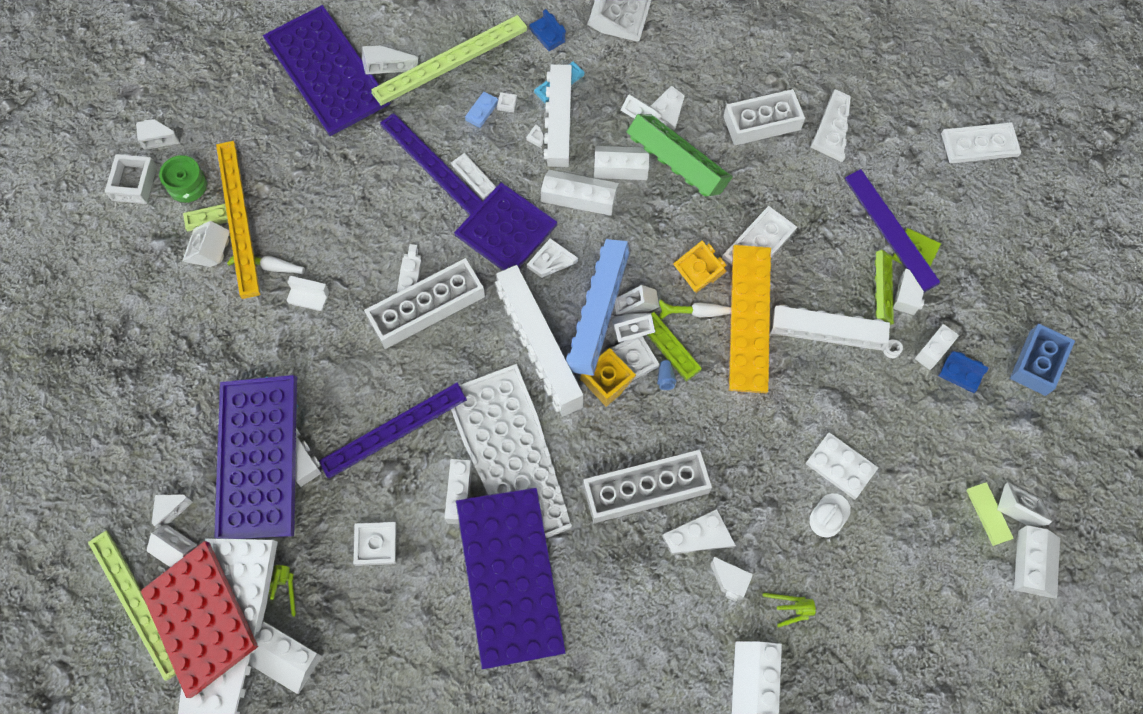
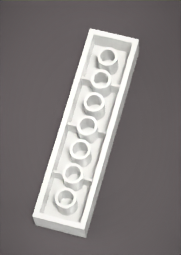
(539, 341)

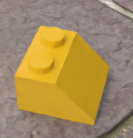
(610, 377)

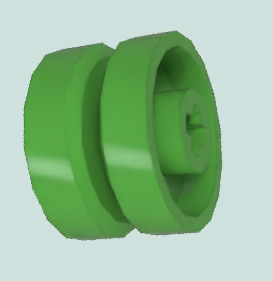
(183, 178)

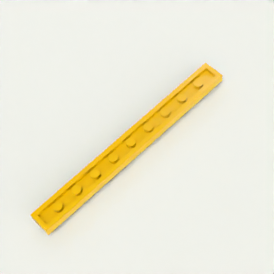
(238, 220)

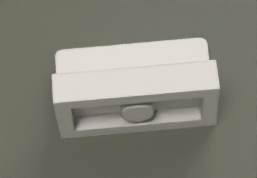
(307, 293)
(169, 545)

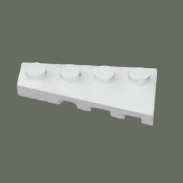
(833, 127)

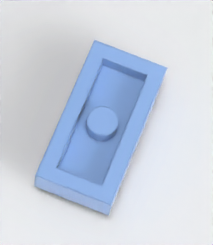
(481, 109)

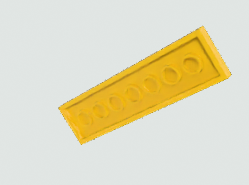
(750, 319)

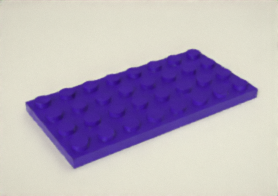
(325, 69)
(256, 458)
(509, 578)

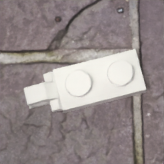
(634, 106)
(410, 269)

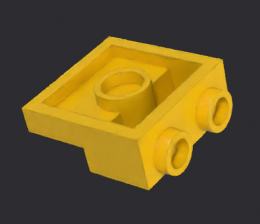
(700, 266)

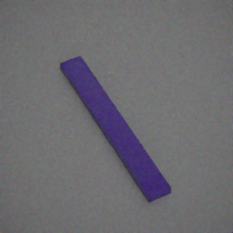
(431, 163)
(892, 230)
(392, 430)

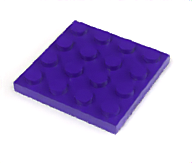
(505, 228)

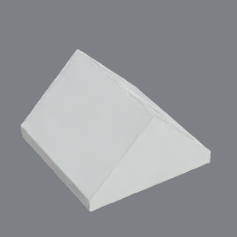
(1023, 506)

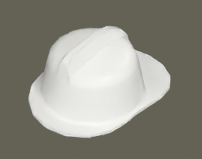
(829, 515)

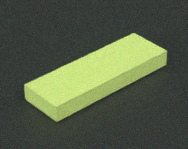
(199, 217)
(989, 515)

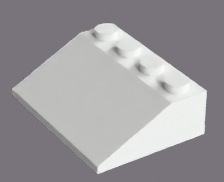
(620, 17)

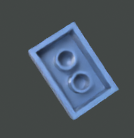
(1042, 359)

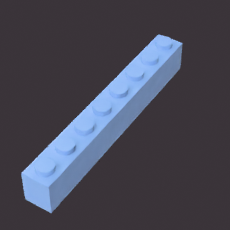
(598, 308)

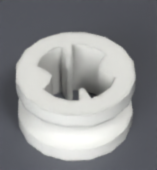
(898, 350)

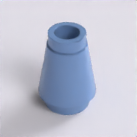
(666, 376)

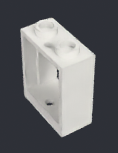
(126, 194)

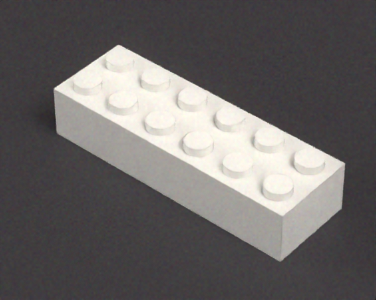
(425, 303)
(646, 486)

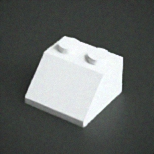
(207, 245)

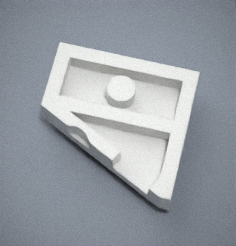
(670, 105)
(551, 259)

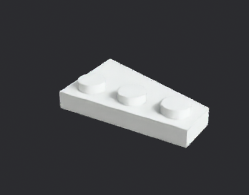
(700, 534)

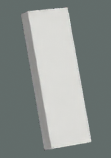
(473, 176)

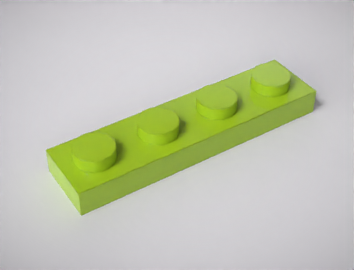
(884, 287)
(673, 350)

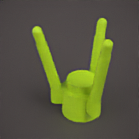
(279, 577)
(803, 607)

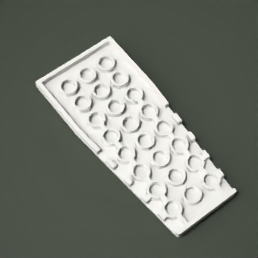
(509, 444)
(249, 574)

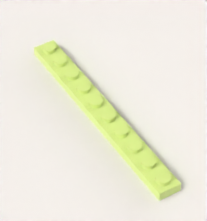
(448, 60)

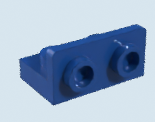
(548, 31)
(963, 371)

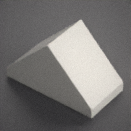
(168, 508)

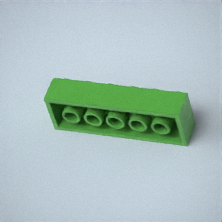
(679, 155)

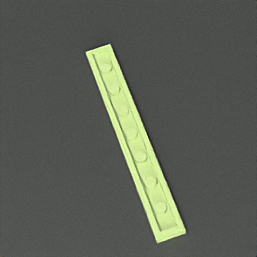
(131, 599)

